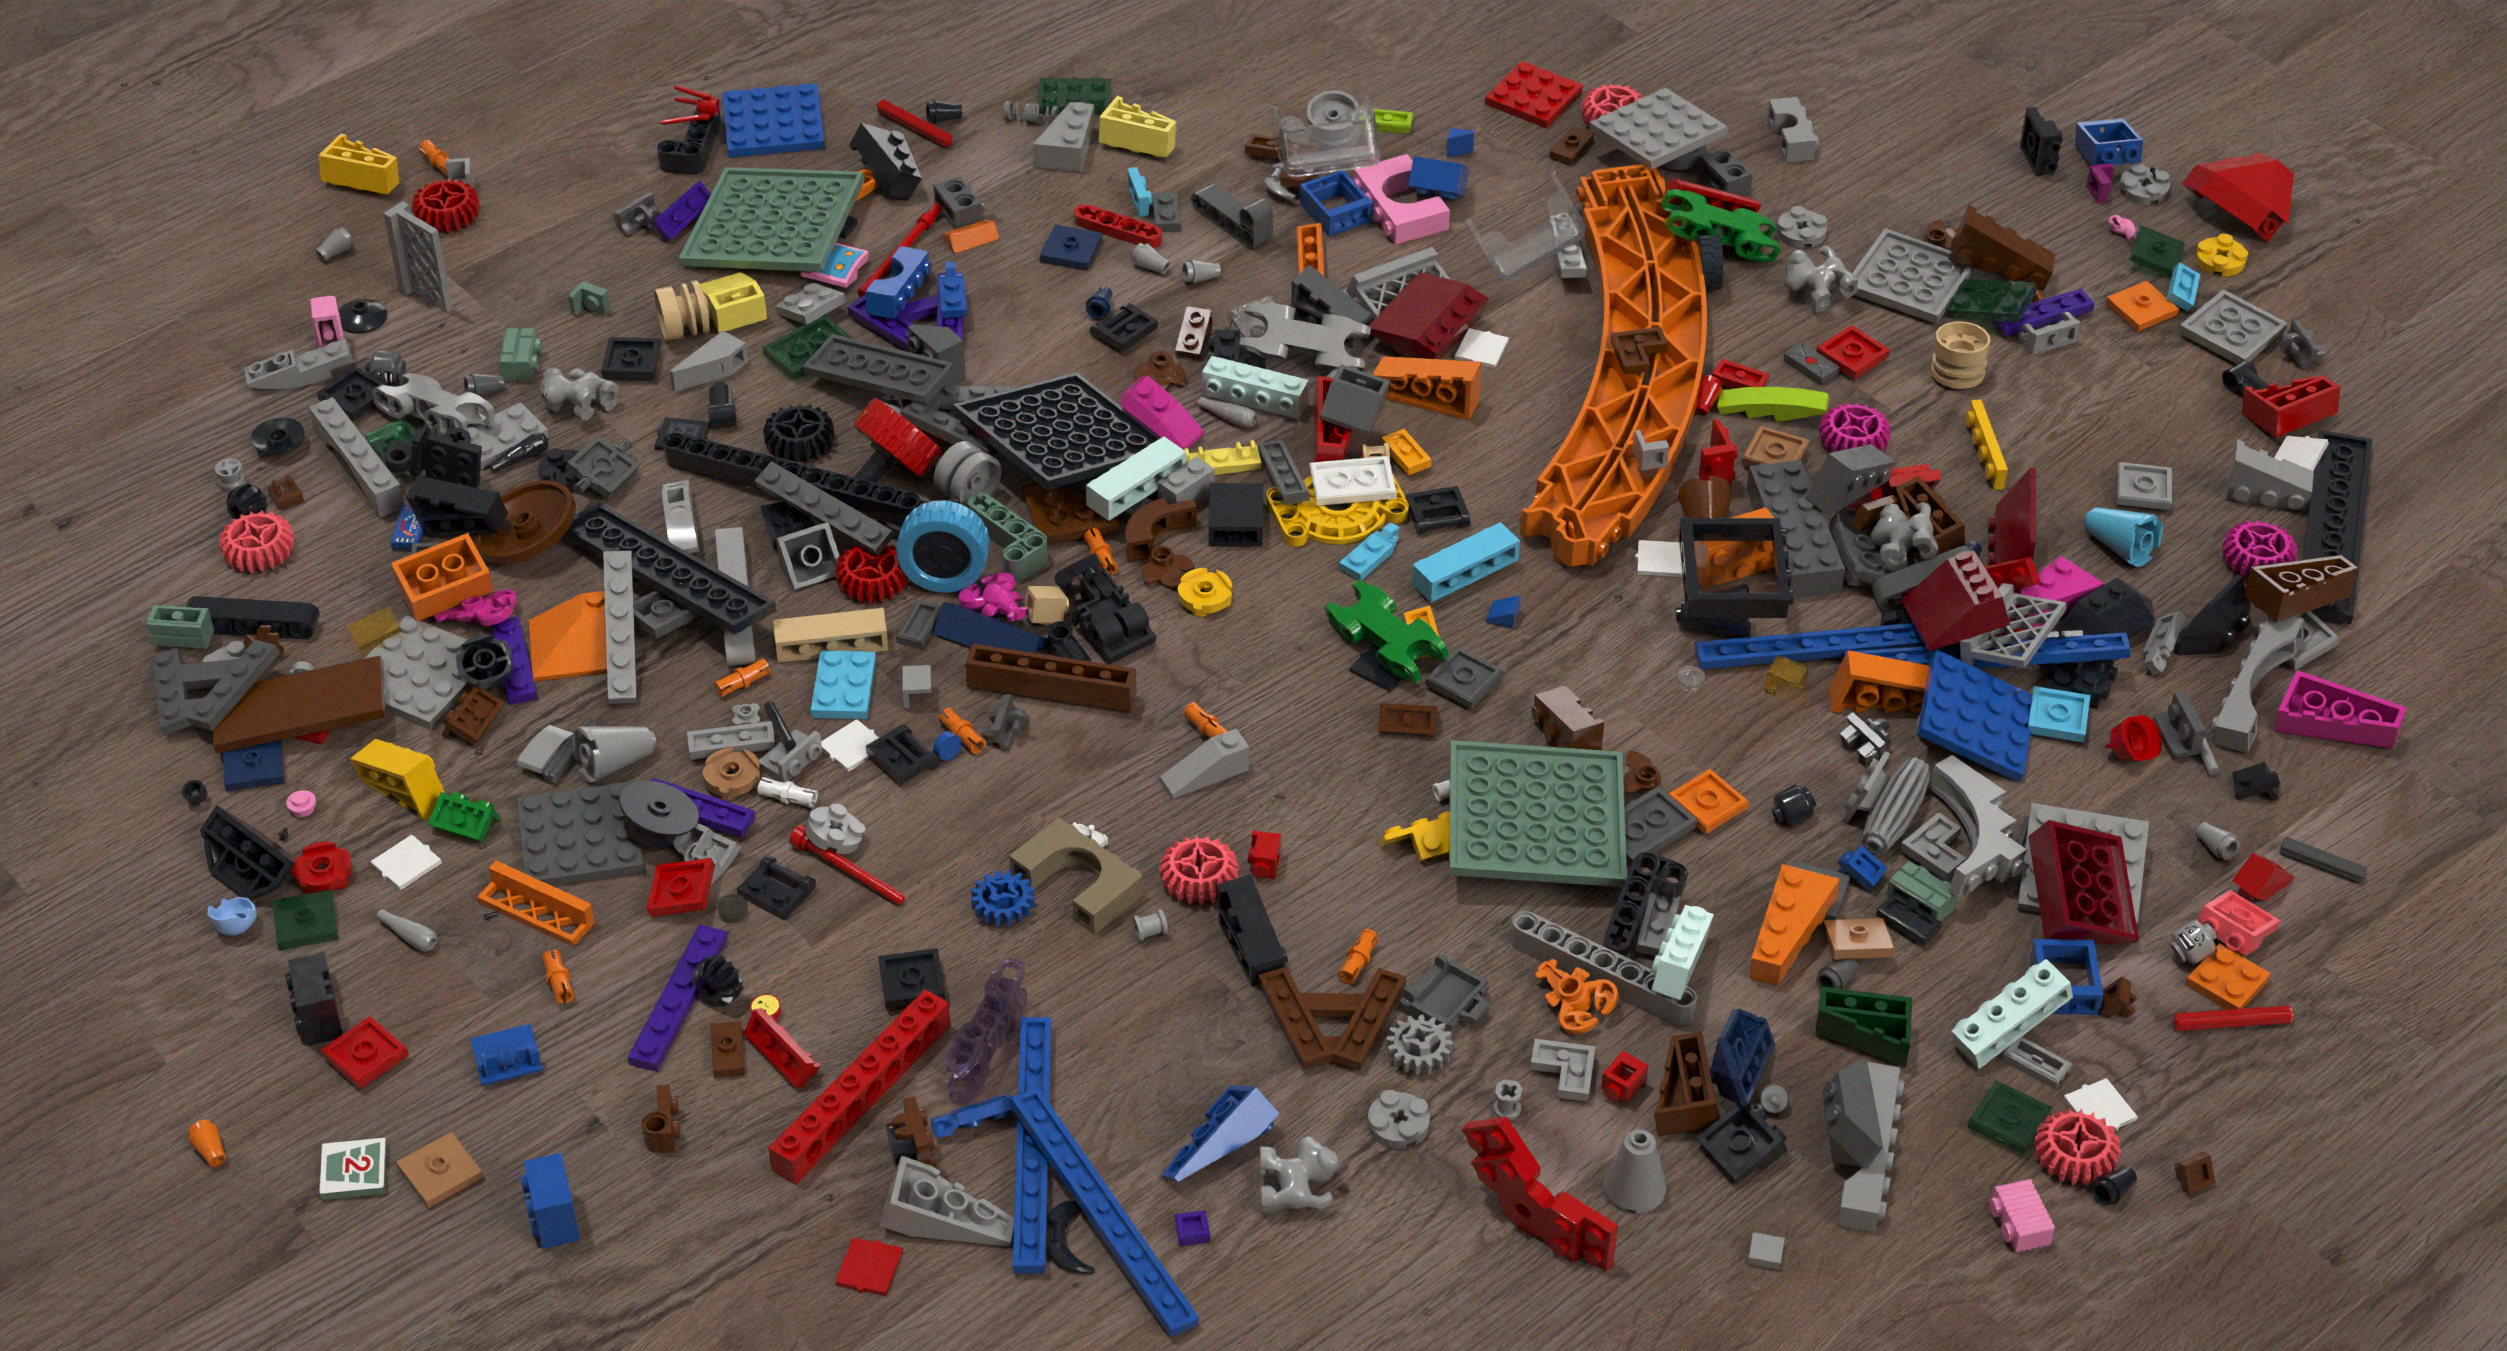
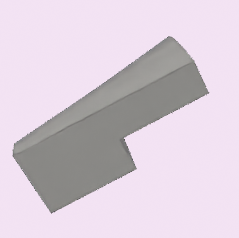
(703, 844)

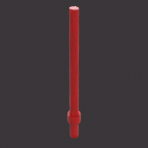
(924, 222)

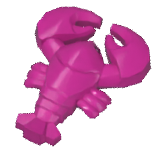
(996, 597)
(486, 611)

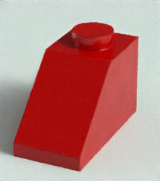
(2261, 878)

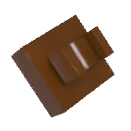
(285, 493)
(264, 635)
(2118, 999)
(2195, 1172)

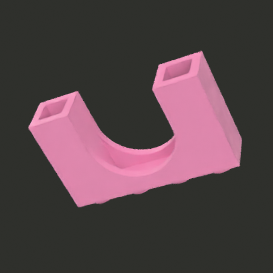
(1400, 220)

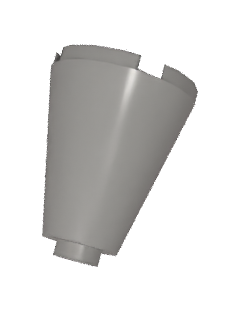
(610, 748)
(1636, 1175)

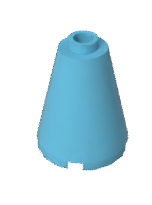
(2126, 533)

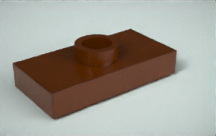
(1571, 145)
(1869, 513)
(727, 1049)

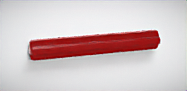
(914, 123)
(2232, 1018)

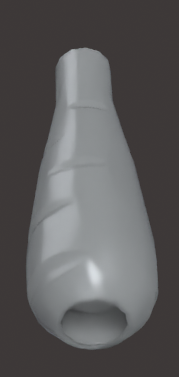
(1232, 413)
(412, 932)

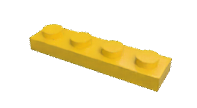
(1988, 447)

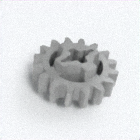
(1419, 1045)

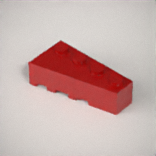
(1330, 440)

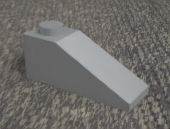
(1208, 764)

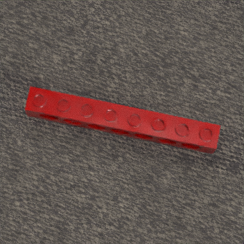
(859, 1087)

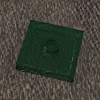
(2156, 250)
(305, 920)
(2009, 1117)

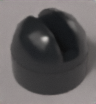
(190, 787)

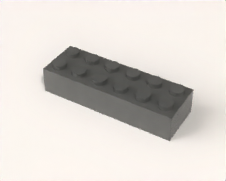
(1811, 549)

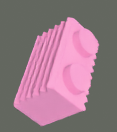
(326, 320)
(2022, 1215)

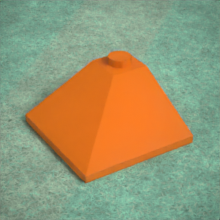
(570, 639)

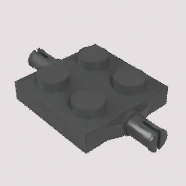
(602, 467)

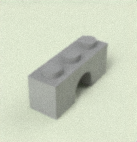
(1797, 137)

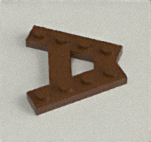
(1366, 1011)

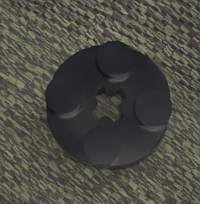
(554, 463)

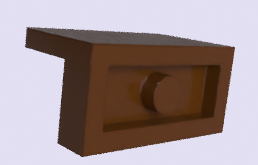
(1407, 718)

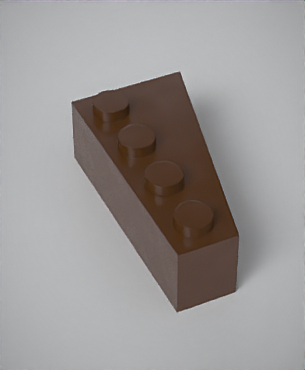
(2000, 251)
(2300, 586)

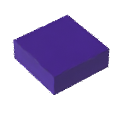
(1192, 1228)

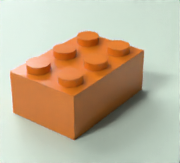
(1731, 560)
(441, 577)

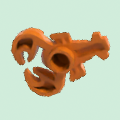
(1576, 996)

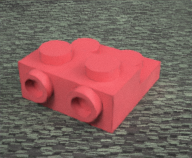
(2238, 922)

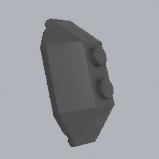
(1852, 1117)

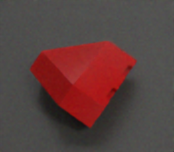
(2248, 187)

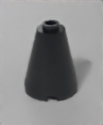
(1722, 626)

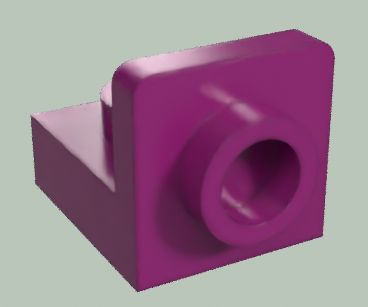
(2100, 181)

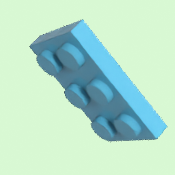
(843, 684)

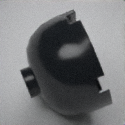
(485, 662)

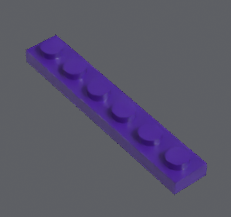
(675, 1000)

